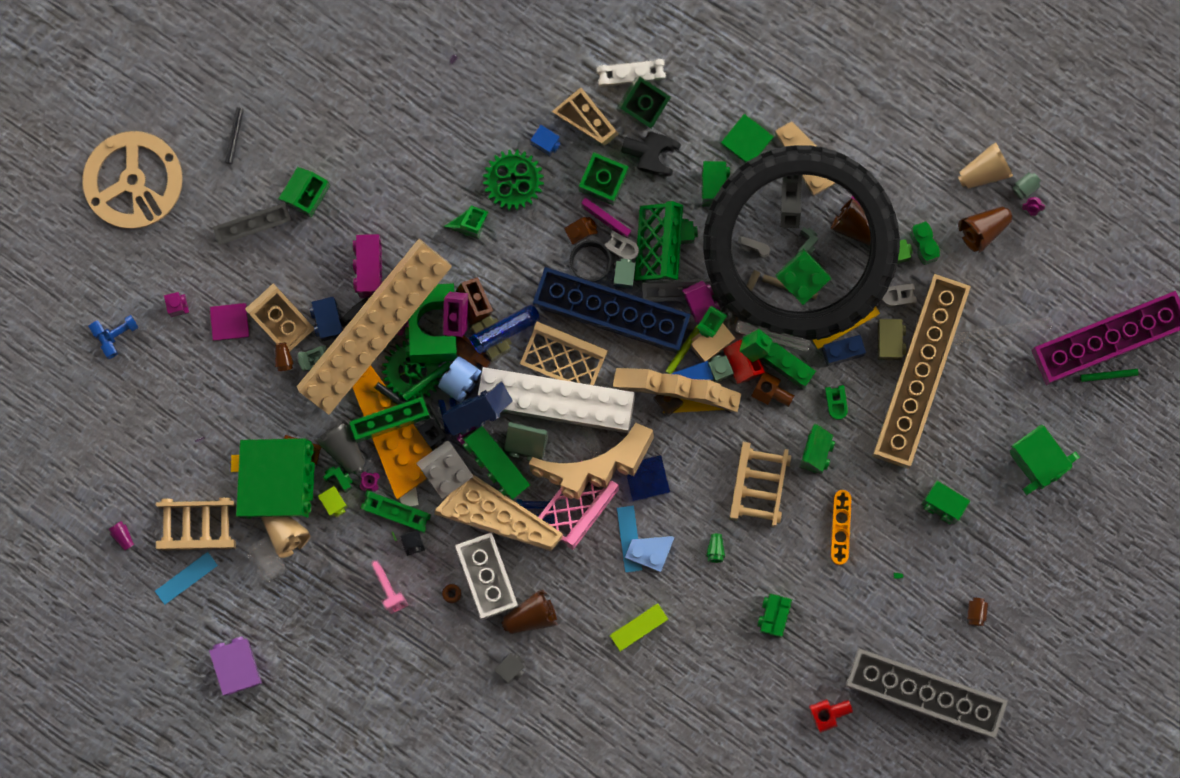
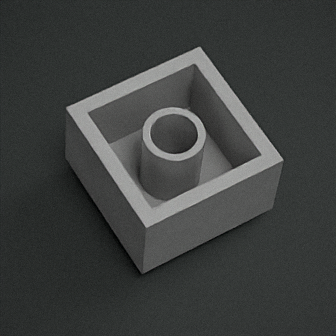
(445, 469)

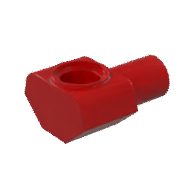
(834, 712)

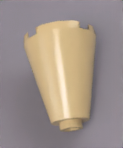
(985, 169)
(285, 534)

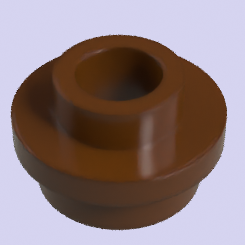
(449, 587)

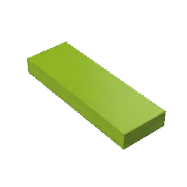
(638, 627)

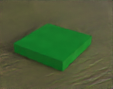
(747, 139)

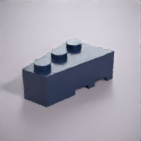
(477, 410)

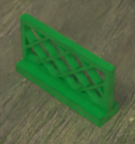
(670, 241)

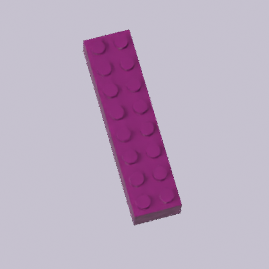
(1108, 338)

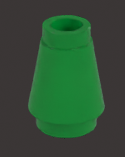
(715, 549)

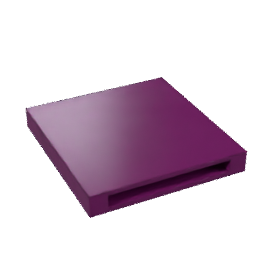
(229, 322)

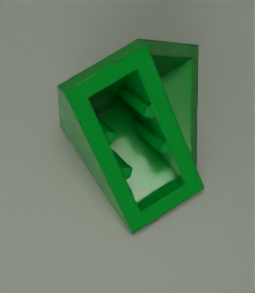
(469, 222)

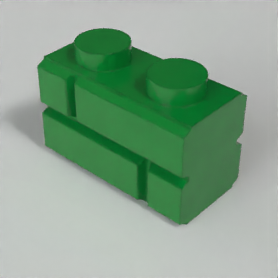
(775, 615)

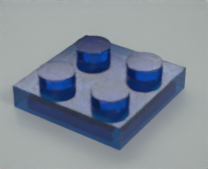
(649, 479)

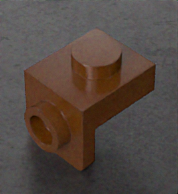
(581, 230)

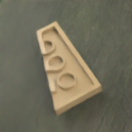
(792, 135)

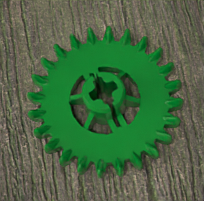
(399, 358)

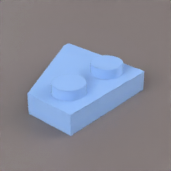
(650, 551)

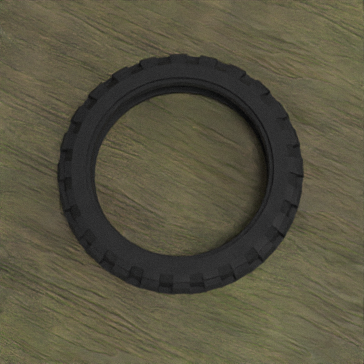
(802, 161)

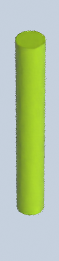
(683, 350)

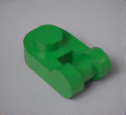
(839, 408)

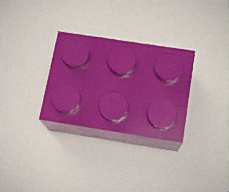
(367, 264)

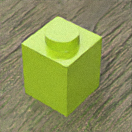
(333, 502)

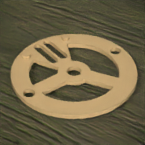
(131, 141)

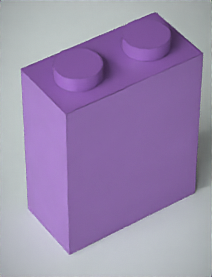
(235, 666)

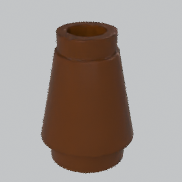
(283, 358)

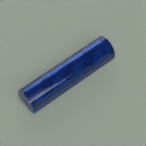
(505, 328)

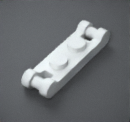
(628, 72)

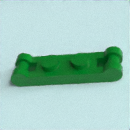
(395, 511)

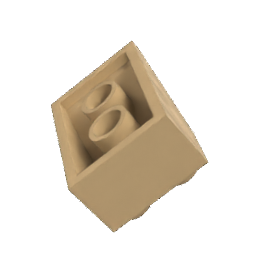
(279, 317)

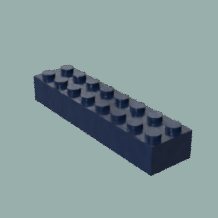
(611, 310)

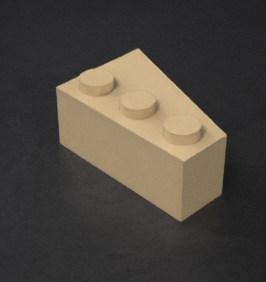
(586, 117)

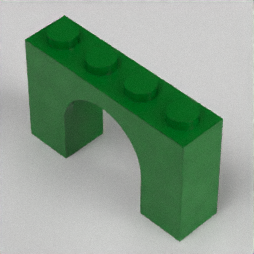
(425, 347)

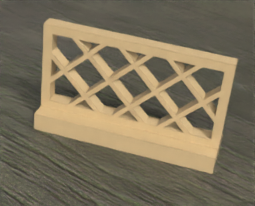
(566, 340)

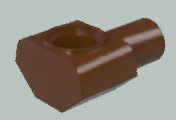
(776, 393)

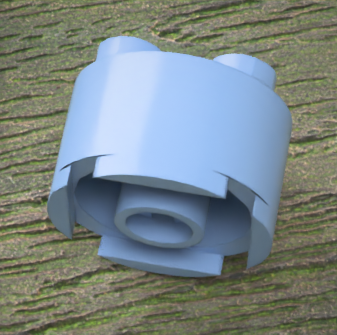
(459, 379)

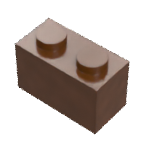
(478, 303)

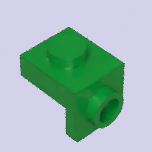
(711, 322)
(344, 479)

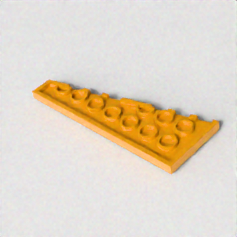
(397, 449)

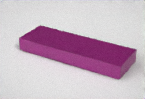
(605, 218)

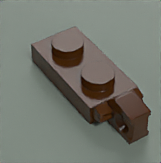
(468, 352)

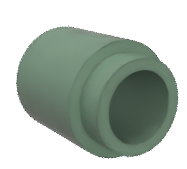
(1026, 185)

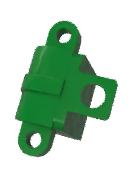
(1041, 458)

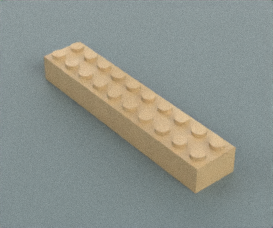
(373, 326)
(921, 371)

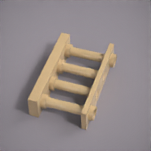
(741, 491)
(205, 541)

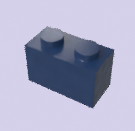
(327, 318)
(843, 350)

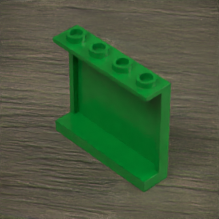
(274, 478)

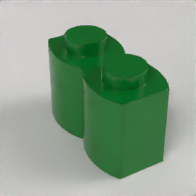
(922, 238)

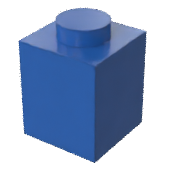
(545, 140)

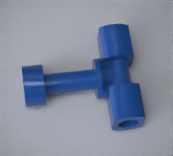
(107, 337)

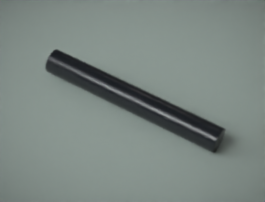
(234, 135)
(389, 394)

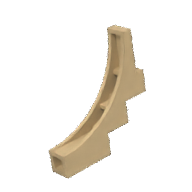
(677, 386)
(599, 470)

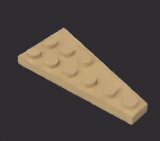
(488, 509)

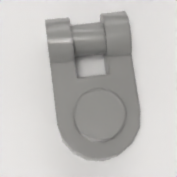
(748, 244)
(627, 250)
(894, 298)

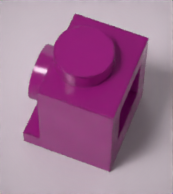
(176, 304)

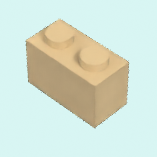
(710, 347)

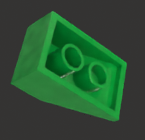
(817, 449)

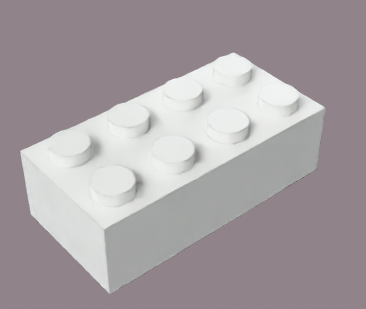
(486, 576)

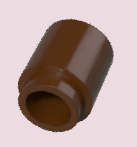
(977, 612)

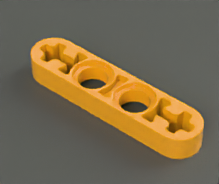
(840, 527)

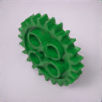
(515, 196)

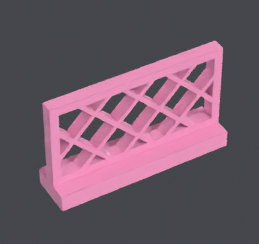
(588, 518)
(395, 602)

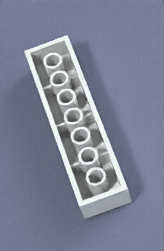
(563, 400)

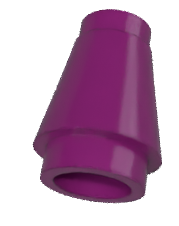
(121, 535)

